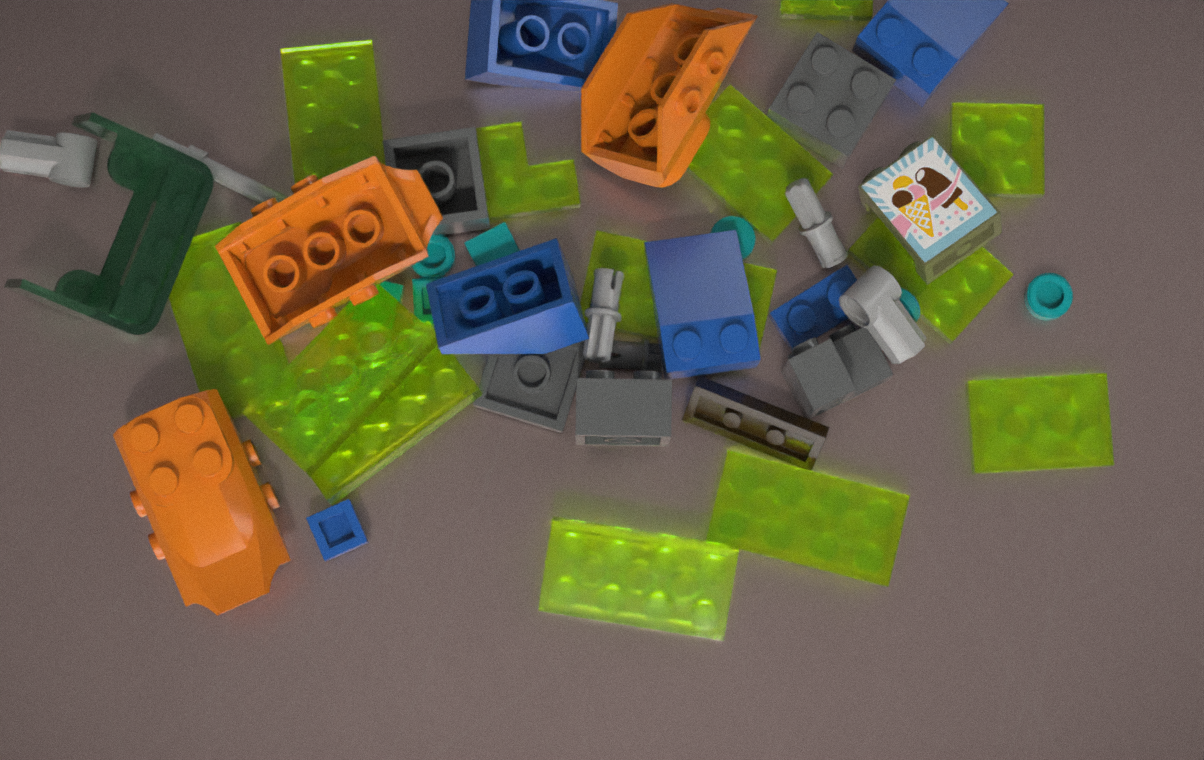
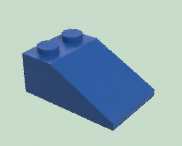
(924, 40)
(537, 41)
(509, 305)
(701, 305)

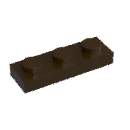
(755, 423)

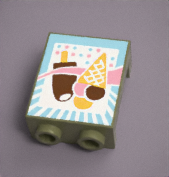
(931, 207)

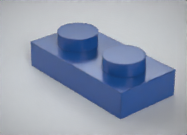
(814, 310)

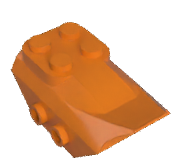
(653, 89)
(329, 244)
(204, 501)

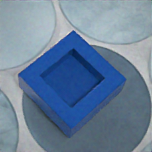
(337, 530)

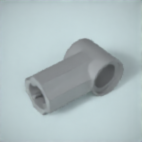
(63, 158)
(876, 306)

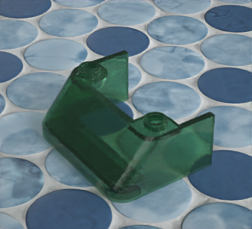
(150, 242)

